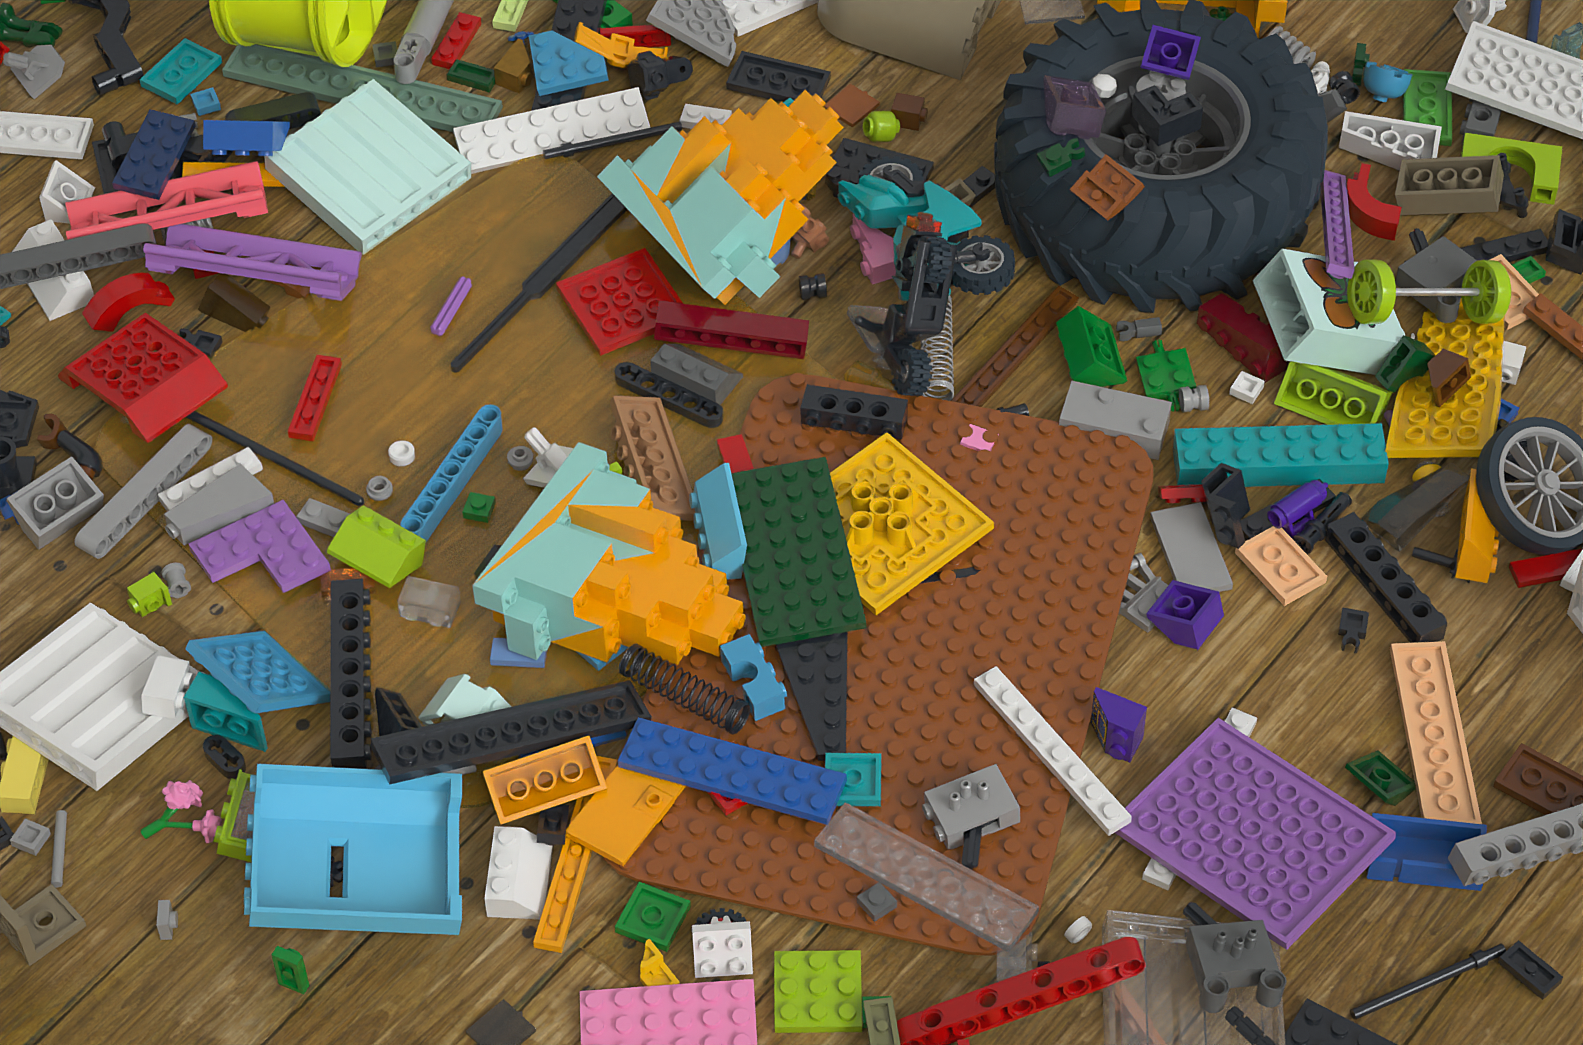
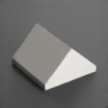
(62, 187)

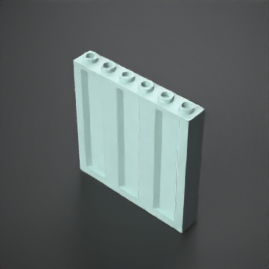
(368, 166)

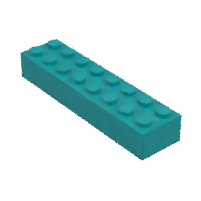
(1284, 454)

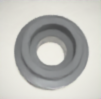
(520, 458)
(379, 488)

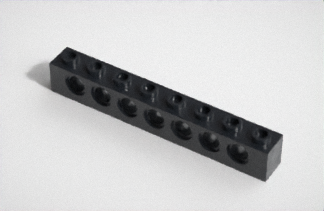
(349, 657)

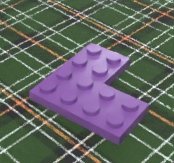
(264, 536)

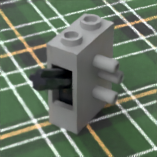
(971, 809)

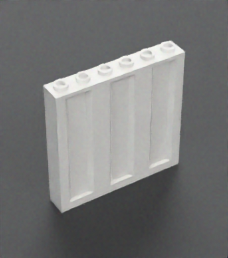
(82, 696)

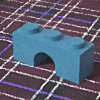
(746, 660)

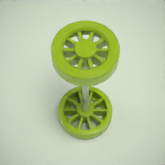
(1483, 292)

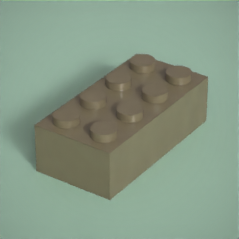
(1449, 185)

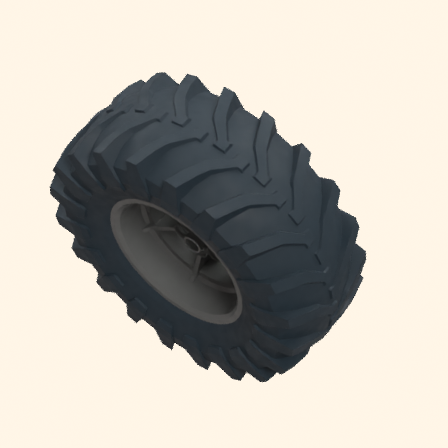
(1203, 211)

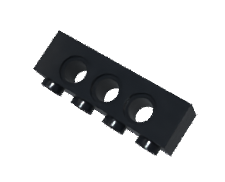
(853, 411)

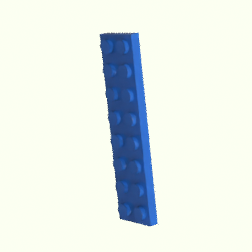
(733, 770)

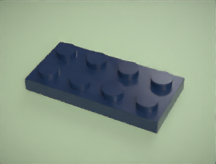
(154, 154)

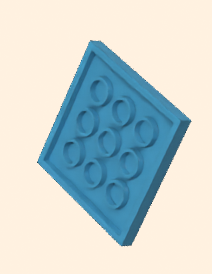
(258, 671)

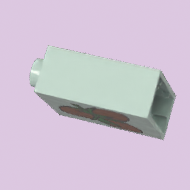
(1314, 317)

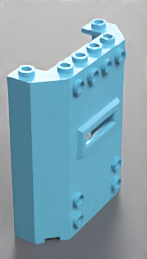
(394, 840)

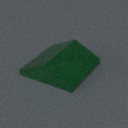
(1382, 777)

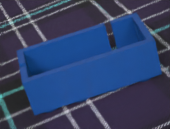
(1422, 851)

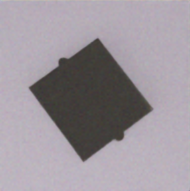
(501, 1027)

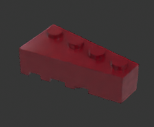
(1242, 336)

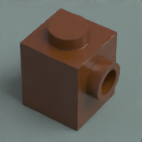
(909, 110)

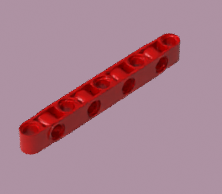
(1023, 994)

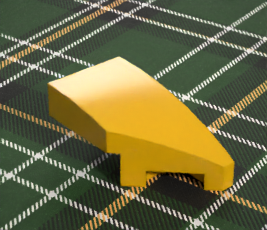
(653, 969)

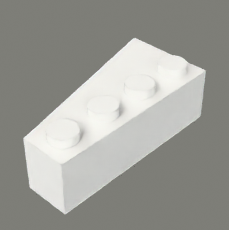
(1388, 139)

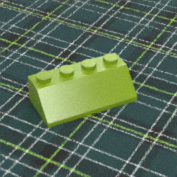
(1331, 395)

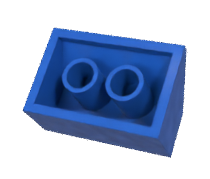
(244, 136)

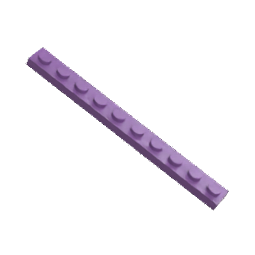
(1336, 226)

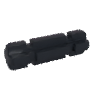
(1247, 1027)

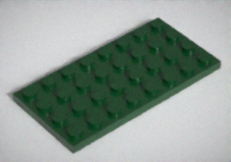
(796, 553)

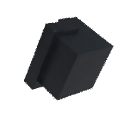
(1566, 242)

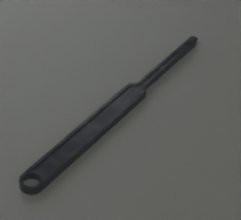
(548, 272)

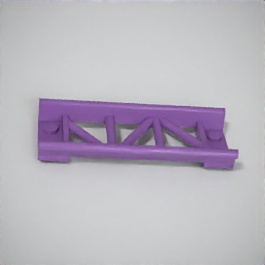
(265, 259)

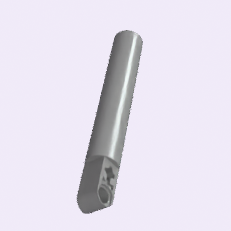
(419, 38)

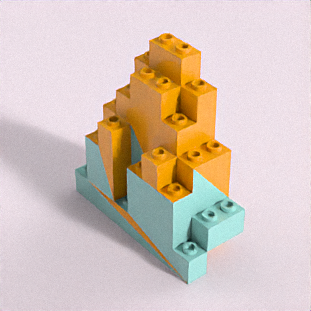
(730, 190)
(604, 572)

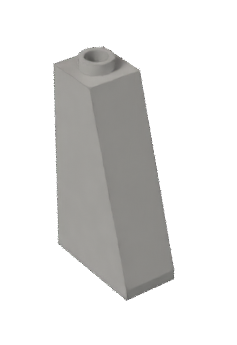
(217, 505)

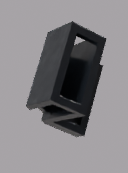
(1226, 503)

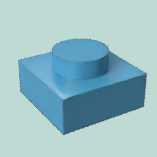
(205, 101)

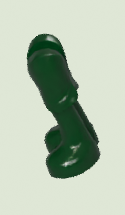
(38, 32)

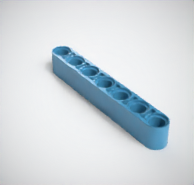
(454, 472)

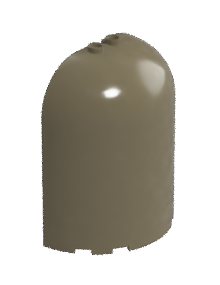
(920, 32)

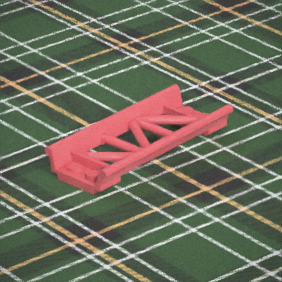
(248, 199)

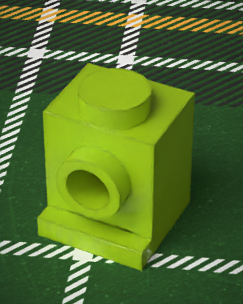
(148, 595)

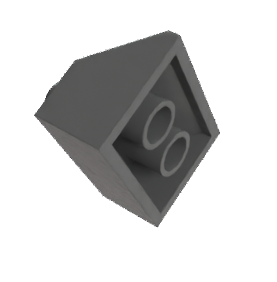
(695, 372)

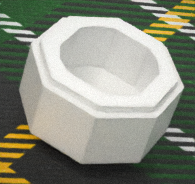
(1104, 85)

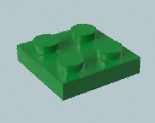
(652, 916)

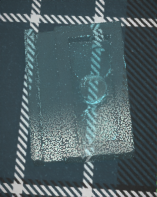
(1569, 41)

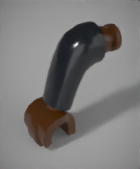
(82, 452)

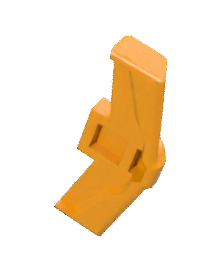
(617, 50)

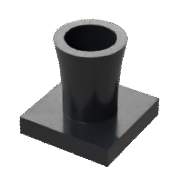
(14, 470)

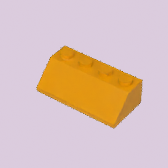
(1476, 538)
(544, 780)

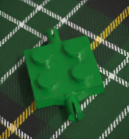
(1165, 373)

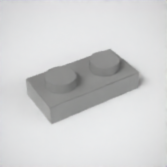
(321, 517)

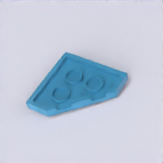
(564, 63)

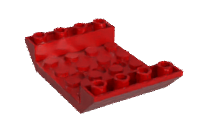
(156, 390)

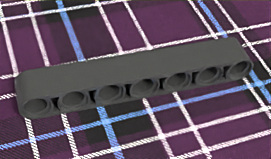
(74, 255)

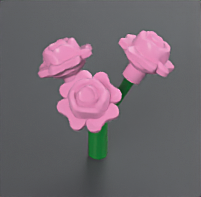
(182, 796)

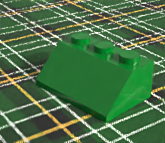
(1090, 349)

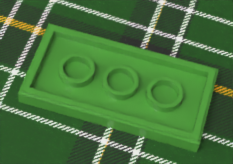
(1429, 102)

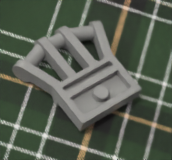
(1139, 604)

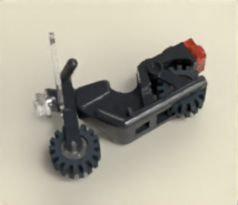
(921, 268)

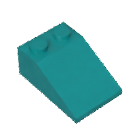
(221, 713)

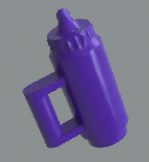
(1296, 505)

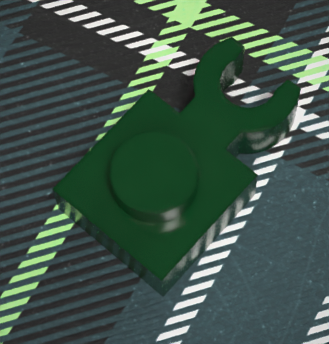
(1359, 63)
(1058, 159)

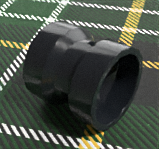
(1346, 87)
(812, 286)

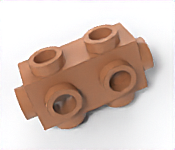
(809, 235)

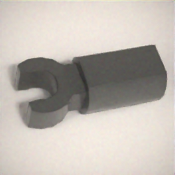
(1139, 328)

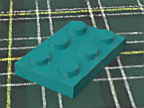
(180, 71)

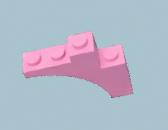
(876, 251)

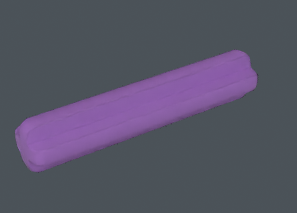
(451, 306)

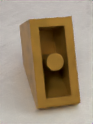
(514, 68)

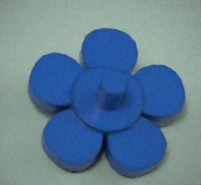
(521, 35)

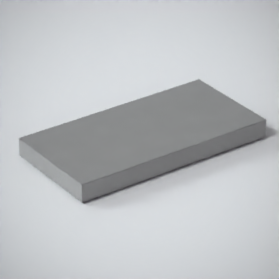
(1191, 547)

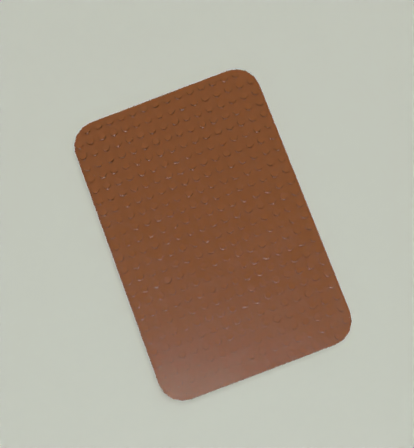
(1038, 610)

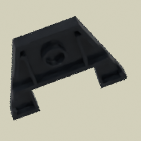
(17, 417)

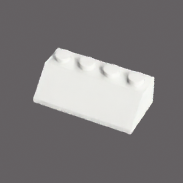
(57, 294)

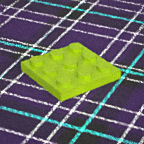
(817, 991)

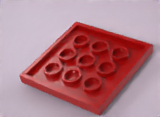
(617, 300)

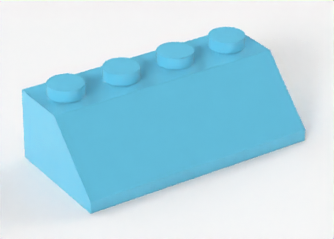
(719, 522)

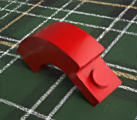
(1368, 213)
(121, 295)

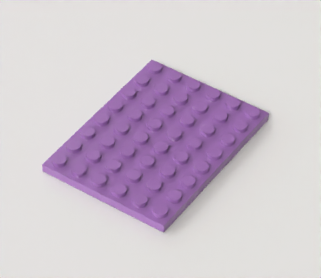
(1254, 832)

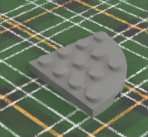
(699, 24)

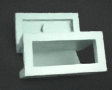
(461, 699)

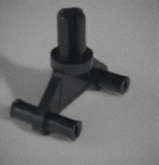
(1509, 196)

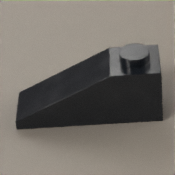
(393, 712)

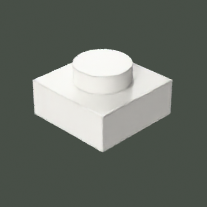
(1247, 387)

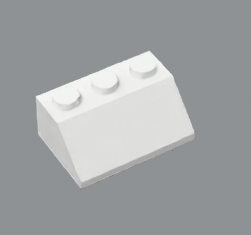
(517, 874)

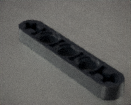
(675, 403)

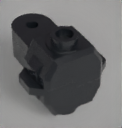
(656, 73)

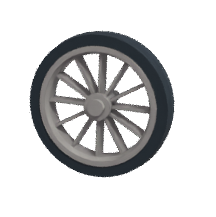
(1540, 484)

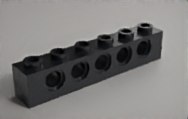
(1385, 580)

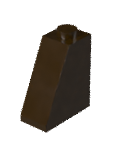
(233, 304)

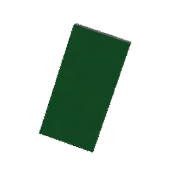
(471, 75)

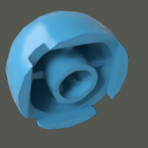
(1385, 81)

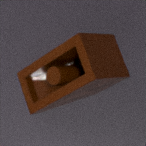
(1447, 375)

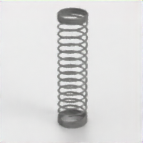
(942, 382)

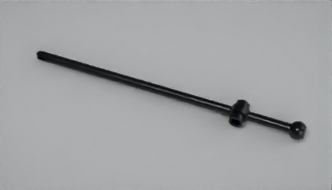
(276, 458)

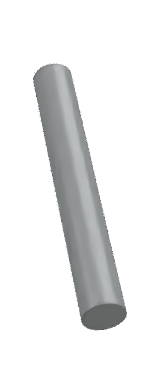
(59, 848)

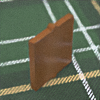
(852, 105)

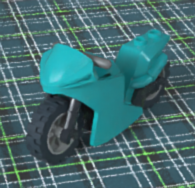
(896, 188)

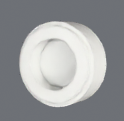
(401, 453)
(1078, 930)

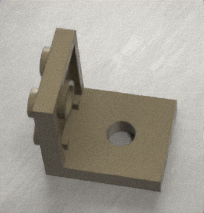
(35, 940)

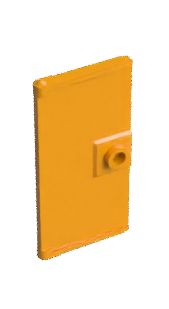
(623, 814)

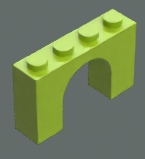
(1537, 159)

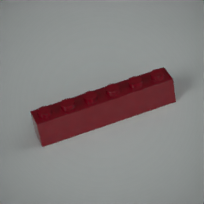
(731, 329)

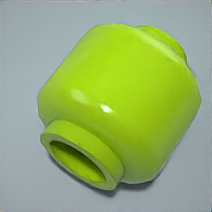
(881, 126)

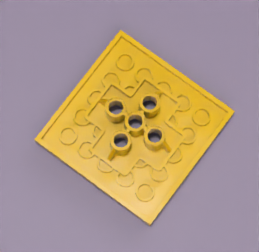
(900, 520)

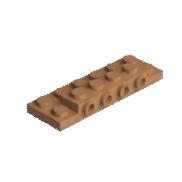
(651, 453)

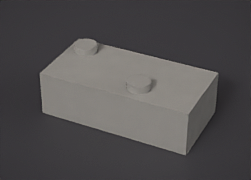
(1118, 414)

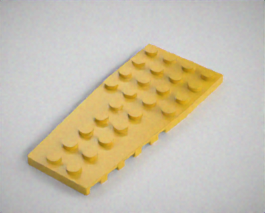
(1470, 414)

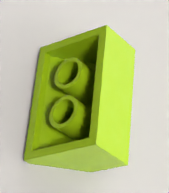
(377, 547)

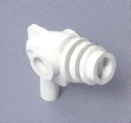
(1321, 76)

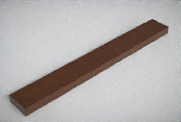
(1017, 348)

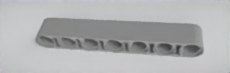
(142, 491)

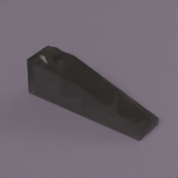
(1410, 509)

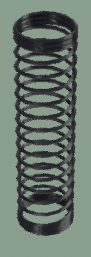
(730, 715)

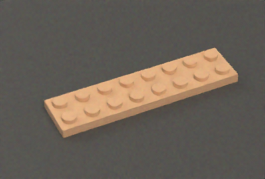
(1434, 732)

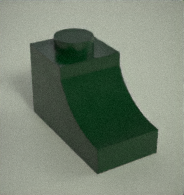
(1405, 362)

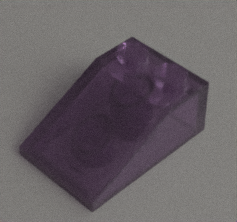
(1073, 107)

